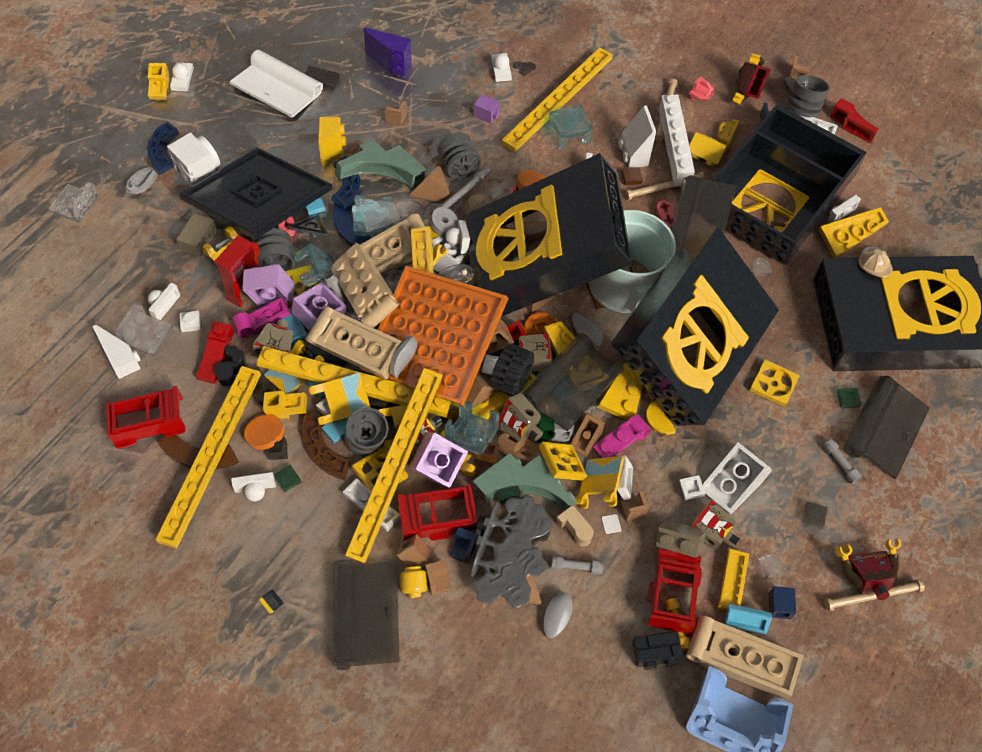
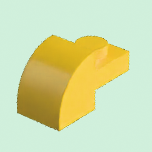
(158, 81)
(284, 405)

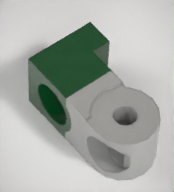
(552, 431)

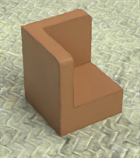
(797, 70)
(396, 115)
(635, 507)
(414, 552)
(438, 577)

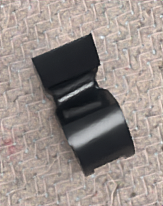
(226, 370)

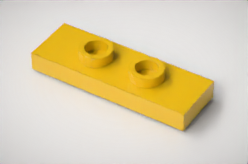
(733, 579)

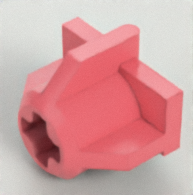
(701, 90)

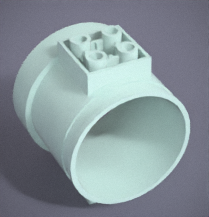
(652, 246)

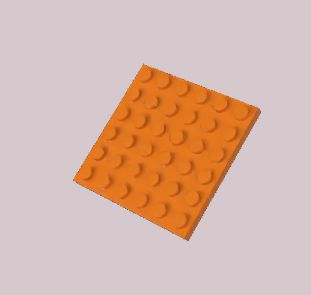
(450, 326)

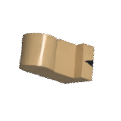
(576, 526)

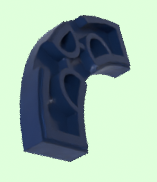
(157, 147)
(346, 194)
(344, 225)

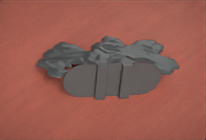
(515, 555)

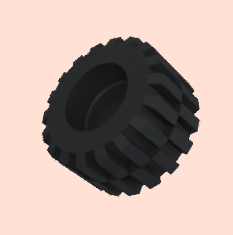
(512, 370)

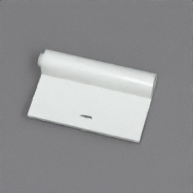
(277, 84)

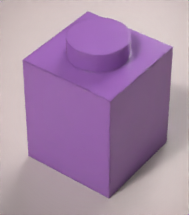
(486, 109)

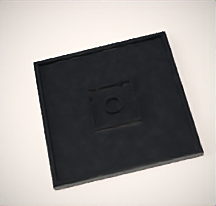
(256, 192)

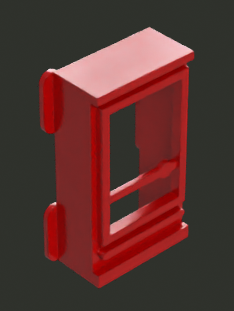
(237, 250)
(169, 422)
(411, 515)
(679, 563)

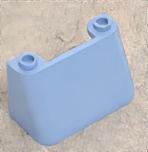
(735, 720)

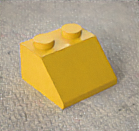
(331, 139)
(708, 149)

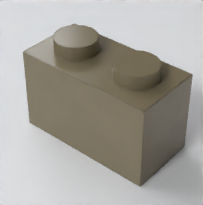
(196, 234)
(681, 538)

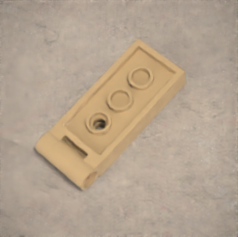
(394, 246)
(364, 286)
(363, 347)
(755, 659)

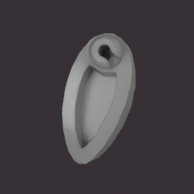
(141, 181)
(586, 326)
(403, 355)
(557, 615)

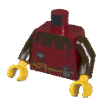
(751, 79)
(871, 571)

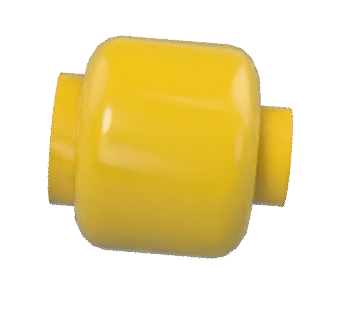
(413, 581)

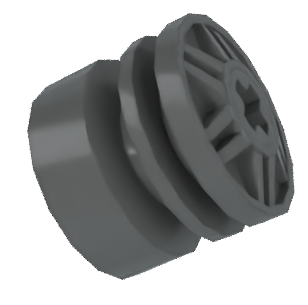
(808, 95)
(459, 155)
(275, 249)
(365, 421)

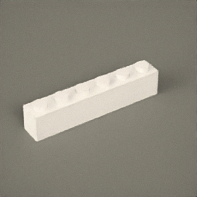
(675, 138)

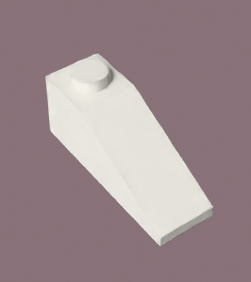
(118, 353)

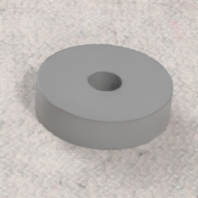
(446, 215)

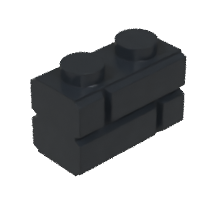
(657, 649)

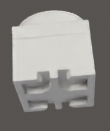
(193, 158)

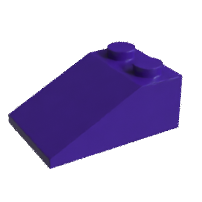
(388, 50)

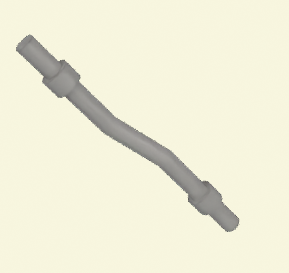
(477, 178)

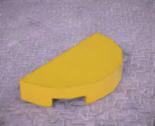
(727, 130)
(658, 420)

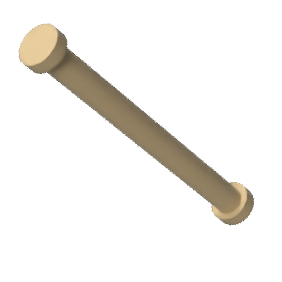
(672, 85)
(654, 188)
(830, 603)

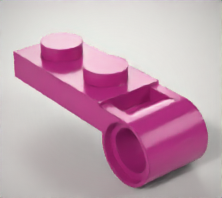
(249, 324)
(622, 437)

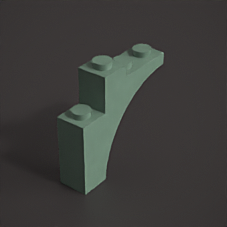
(375, 160)
(531, 479)

